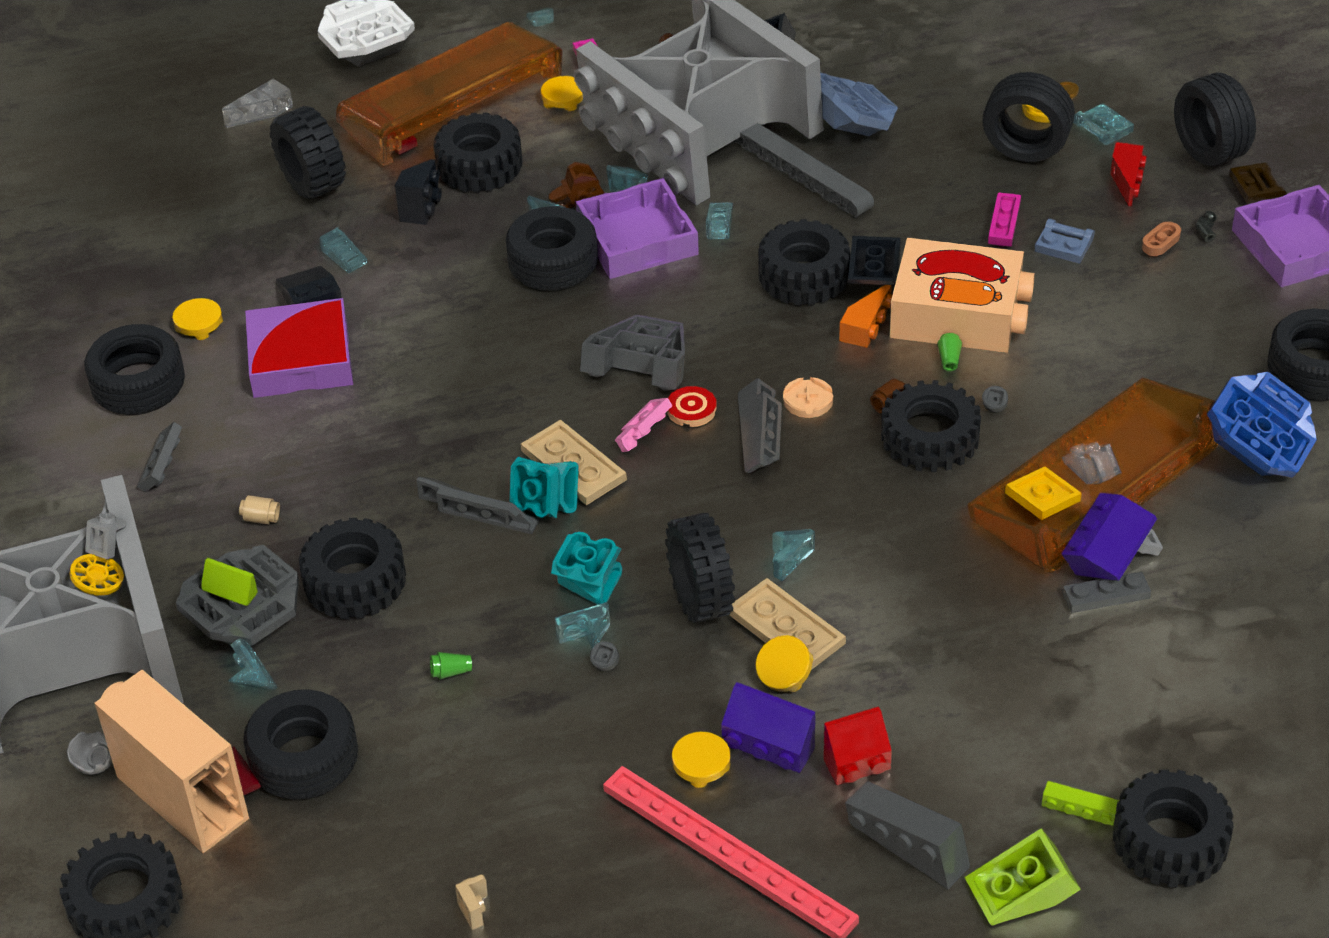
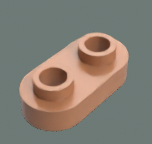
(1161, 238)

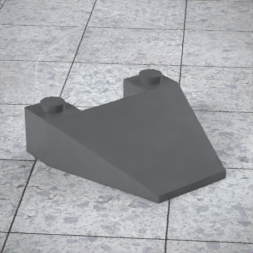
(639, 346)

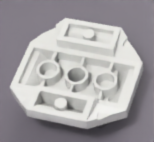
(364, 29)

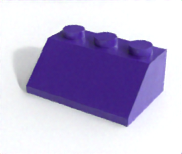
(1108, 537)
(769, 727)

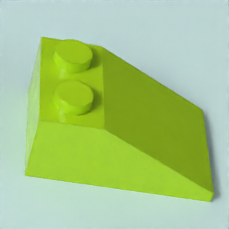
(1022, 880)

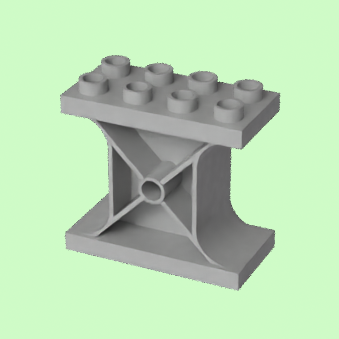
(699, 92)
(67, 637)

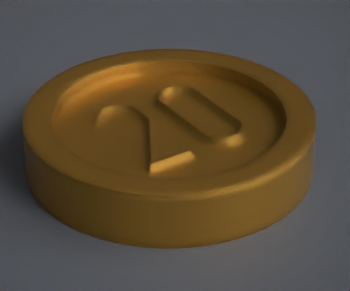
(1071, 88)

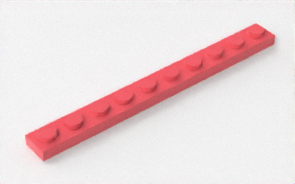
(731, 854)

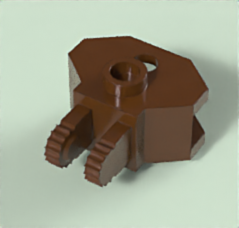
(578, 185)

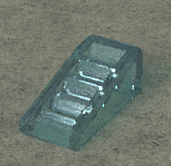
(719, 220)
(340, 249)

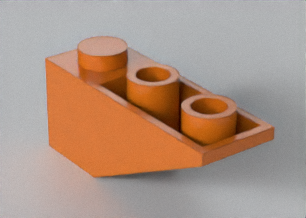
(863, 318)

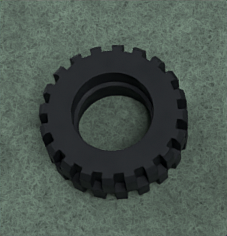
(307, 152)
(478, 152)
(804, 282)
(356, 592)
(1169, 858)

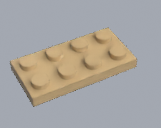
(561, 444)
(775, 613)

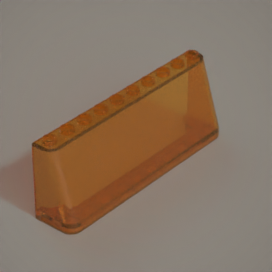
(445, 86)
(1155, 439)

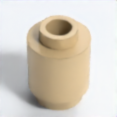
(259, 510)

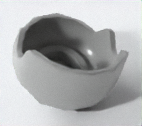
(89, 753)

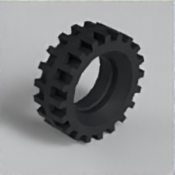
(931, 448)
(700, 567)
(131, 918)

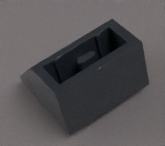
(418, 192)

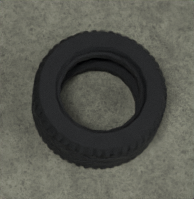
(1031, 90)
(1214, 119)
(1301, 373)
(141, 391)

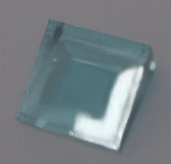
(541, 16)

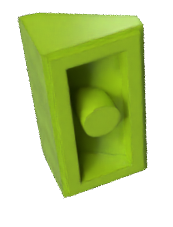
(228, 582)

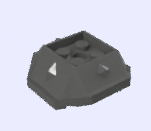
(229, 620)

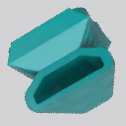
(544, 486)
(588, 566)

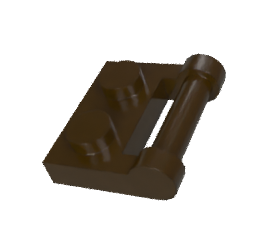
(1252, 187)

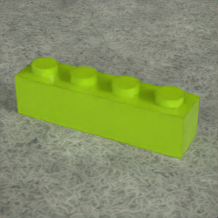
(1079, 803)

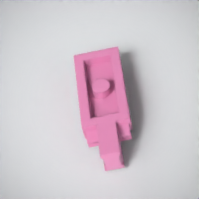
(642, 422)

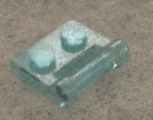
(1104, 123)

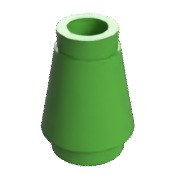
(950, 350)
(448, 665)

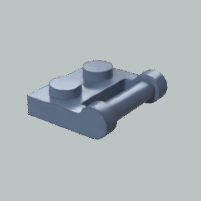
(1063, 246)

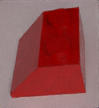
(857, 746)

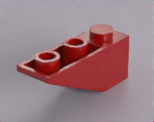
(1128, 169)

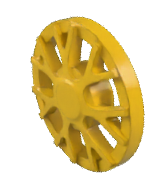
(96, 575)

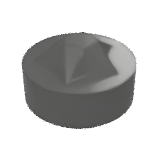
(995, 399)
(604, 656)

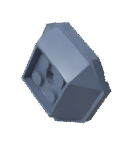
(855, 106)

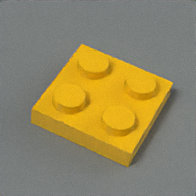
(1043, 493)

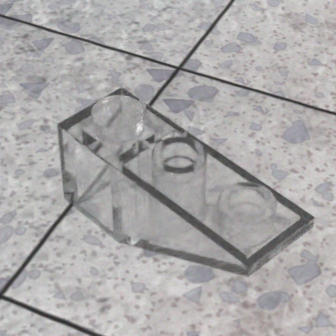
(260, 104)

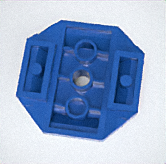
(1263, 424)

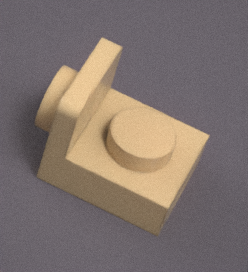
(470, 900)

